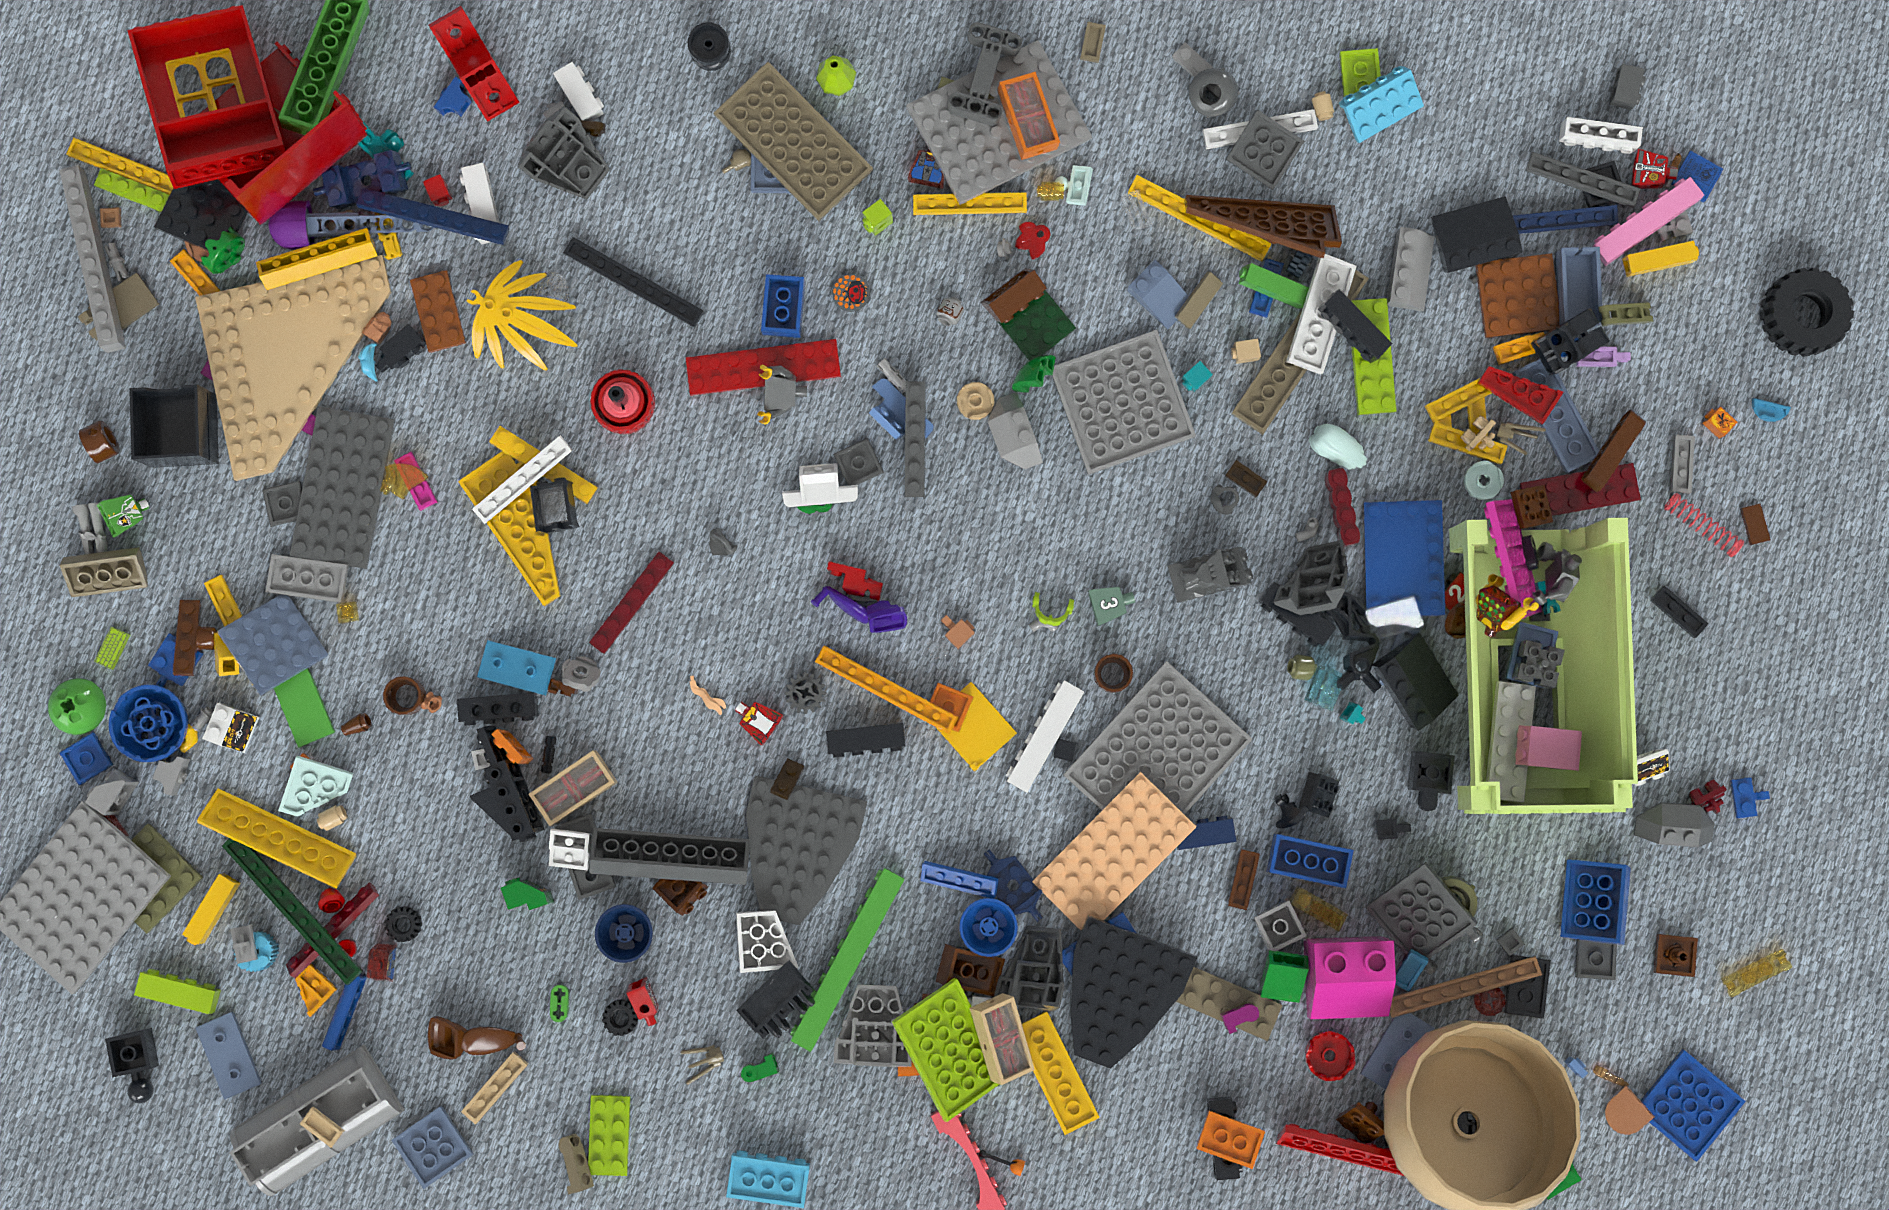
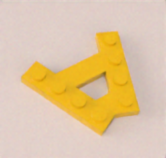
(1443, 434)

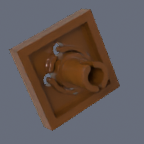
(1528, 509)
(1683, 955)
(1362, 1121)

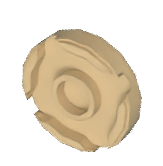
(976, 406)

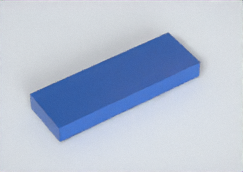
(1262, 303)

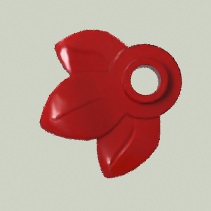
(1030, 240)

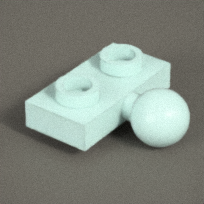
(1078, 185)

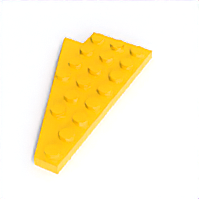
(516, 526)

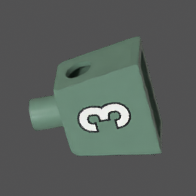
(1109, 603)

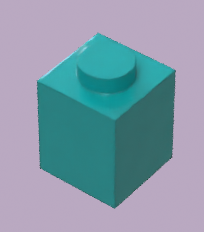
(1196, 377)

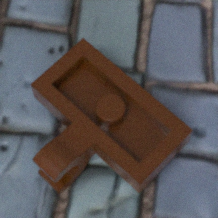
(556, 685)

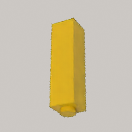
(1660, 258)
(211, 909)

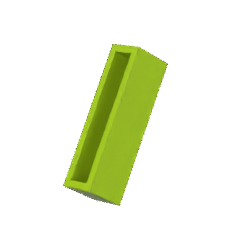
(177, 992)

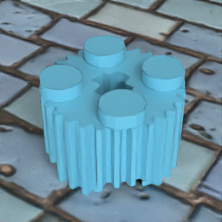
(266, 955)

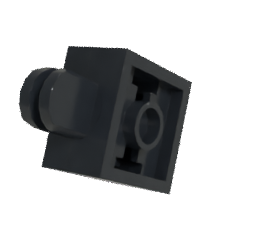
(1430, 775)

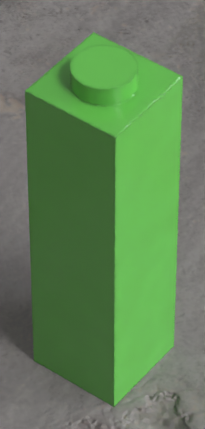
(1273, 285)

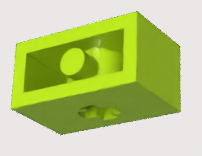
(877, 217)

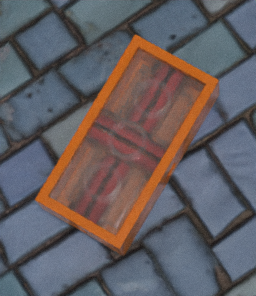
(1028, 115)

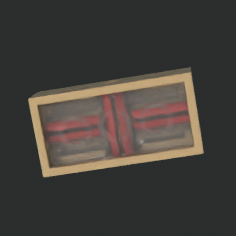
(573, 788)
(1002, 1038)

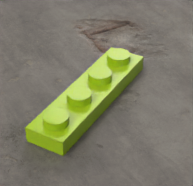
(131, 190)

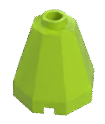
(836, 75)

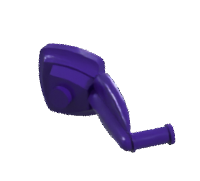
(880, 616)

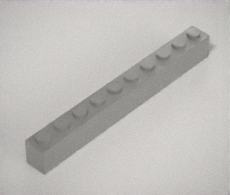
(92, 259)

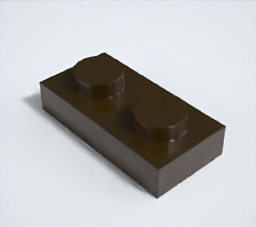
(1246, 478)
(787, 779)

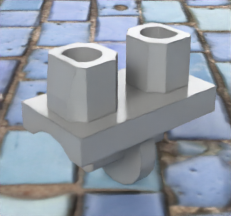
(244, 944)

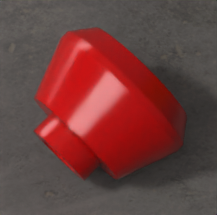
(330, 900)

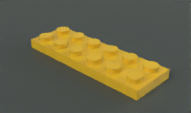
(1058, 1075)

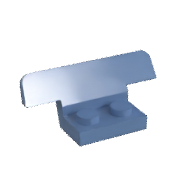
(891, 411)

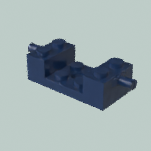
(345, 183)

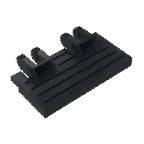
(773, 1000)

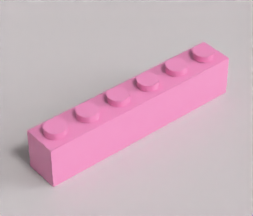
(1648, 221)

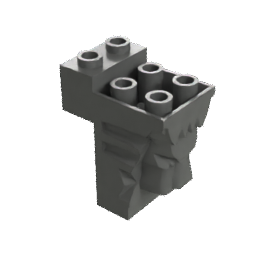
(1210, 574)

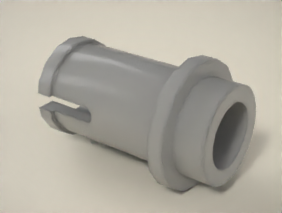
(200, 721)

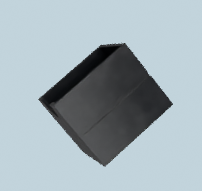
(174, 426)

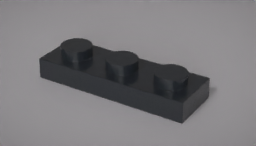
(1679, 612)

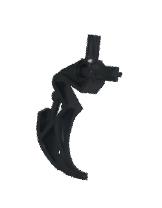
(1362, 657)

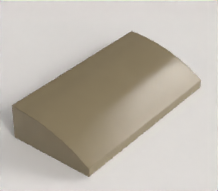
(104, 572)

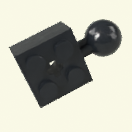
(124, 1062)

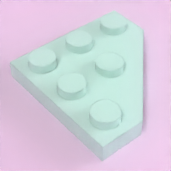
(313, 785)

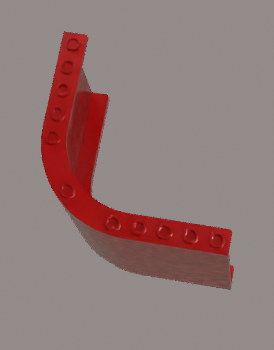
(306, 156)

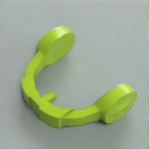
(1051, 621)

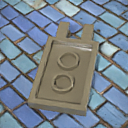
(132, 302)

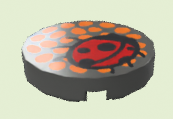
(851, 293)

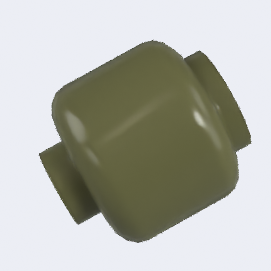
(1301, 667)

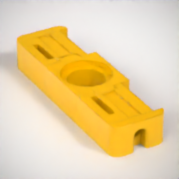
(390, 241)

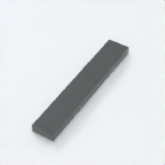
(1582, 179)

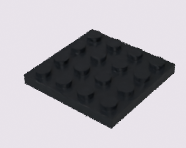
(201, 213)

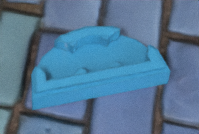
(1768, 410)

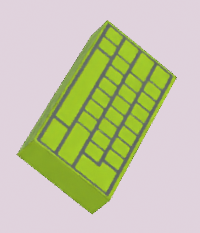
(112, 648)

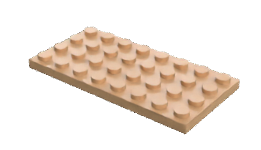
(1114, 852)

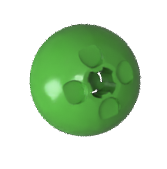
(86, 708)

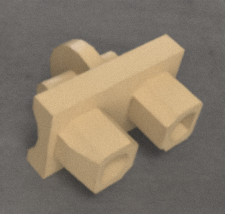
(1484, 427)

